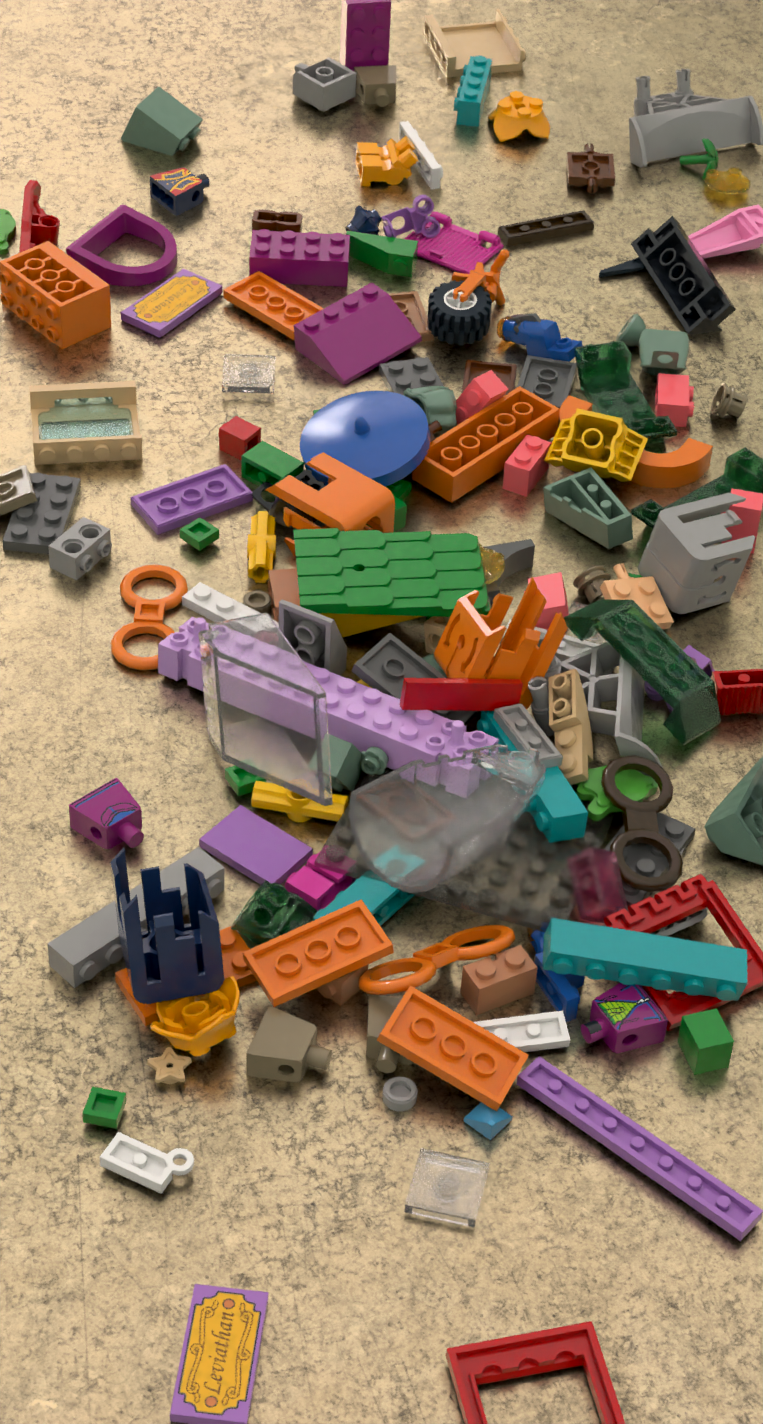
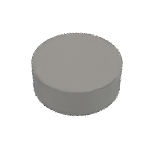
(399, 1094)

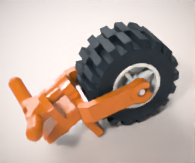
(462, 308)

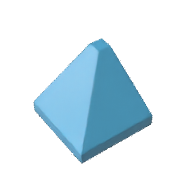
(487, 1120)

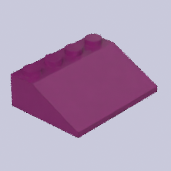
(355, 334)

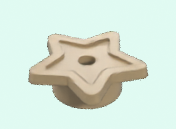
(173, 1074)

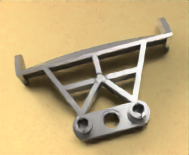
(678, 120)
(625, 687)

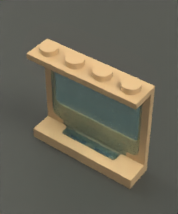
(85, 422)

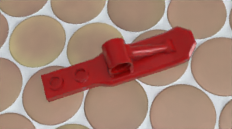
(35, 223)

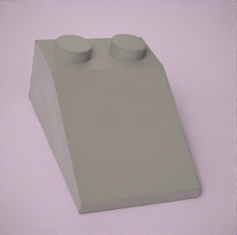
(313, 637)

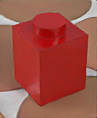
(238, 437)

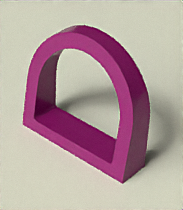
(112, 227)

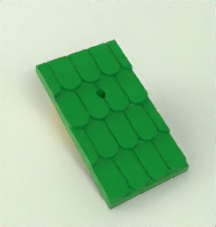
(386, 577)

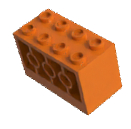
(55, 294)

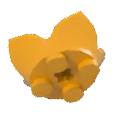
(517, 114)
(199, 1021)

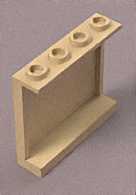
(456, 44)

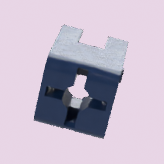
(171, 956)

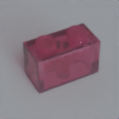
(597, 884)

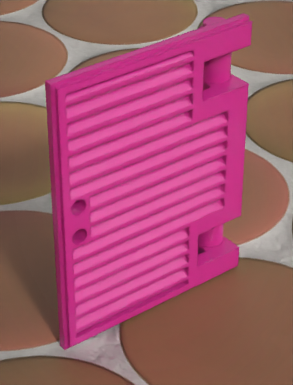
(456, 246)

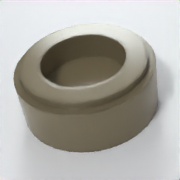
(258, 601)

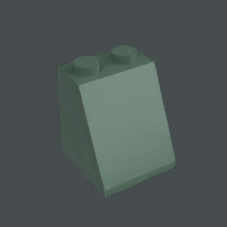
(162, 124)

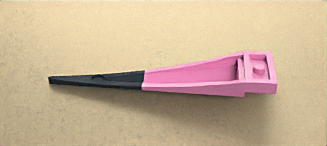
(731, 234)

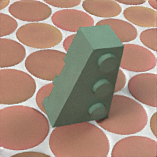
(590, 508)

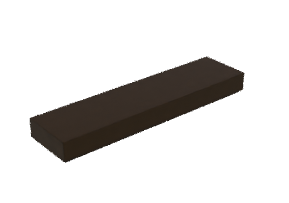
(545, 228)

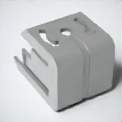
(684, 553)

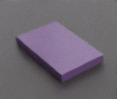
(255, 847)

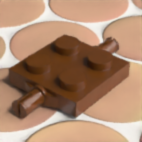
(590, 169)

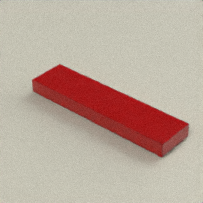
(459, 694)

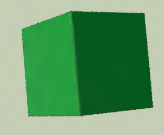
(705, 1041)

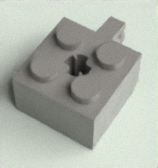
(324, 83)

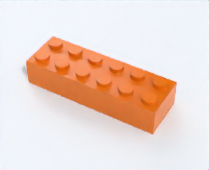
(484, 443)

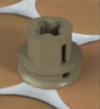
(729, 401)
(591, 586)

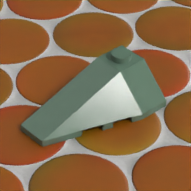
(738, 819)

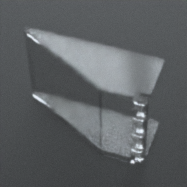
(265, 706)

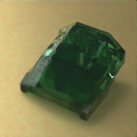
(272, 913)

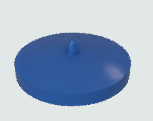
(371, 433)

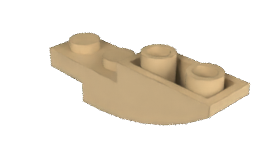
(571, 725)

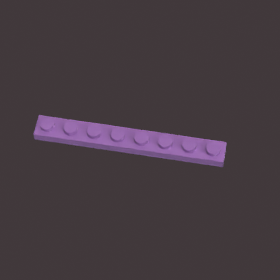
(640, 1148)

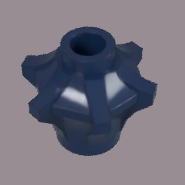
(364, 221)

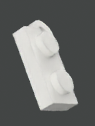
(144, 1163)

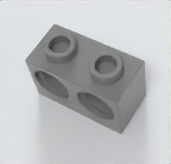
(80, 548)

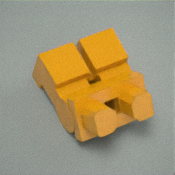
(385, 163)

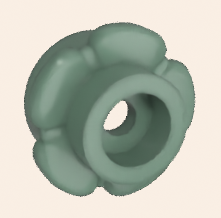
(374, 761)

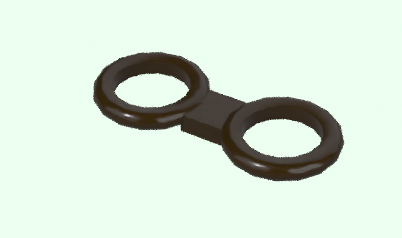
(642, 823)

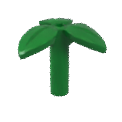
(710, 158)

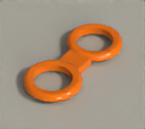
(148, 613)
(433, 957)

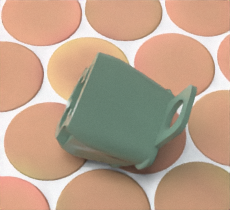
(663, 351)
(437, 404)

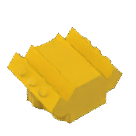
(596, 442)

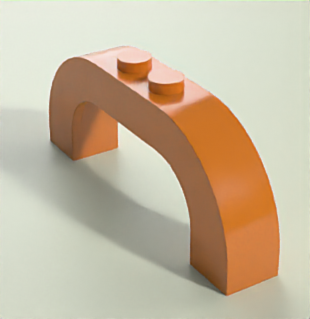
(658, 469)

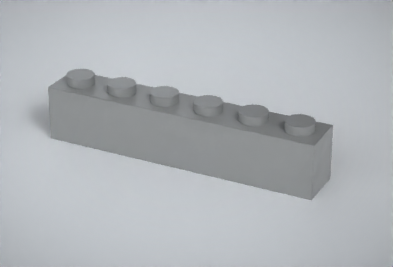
(96, 940)

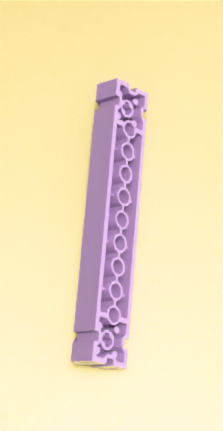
(353, 710)

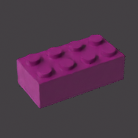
(365, 33)
(301, 257)

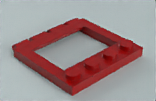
(673, 906)
(532, 1355)

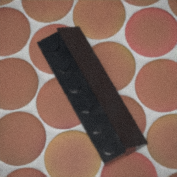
(683, 278)

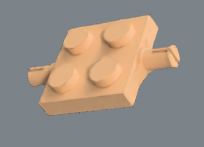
(640, 590)

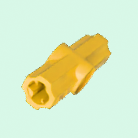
(261, 546)
(296, 807)

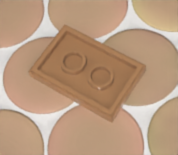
(414, 311)

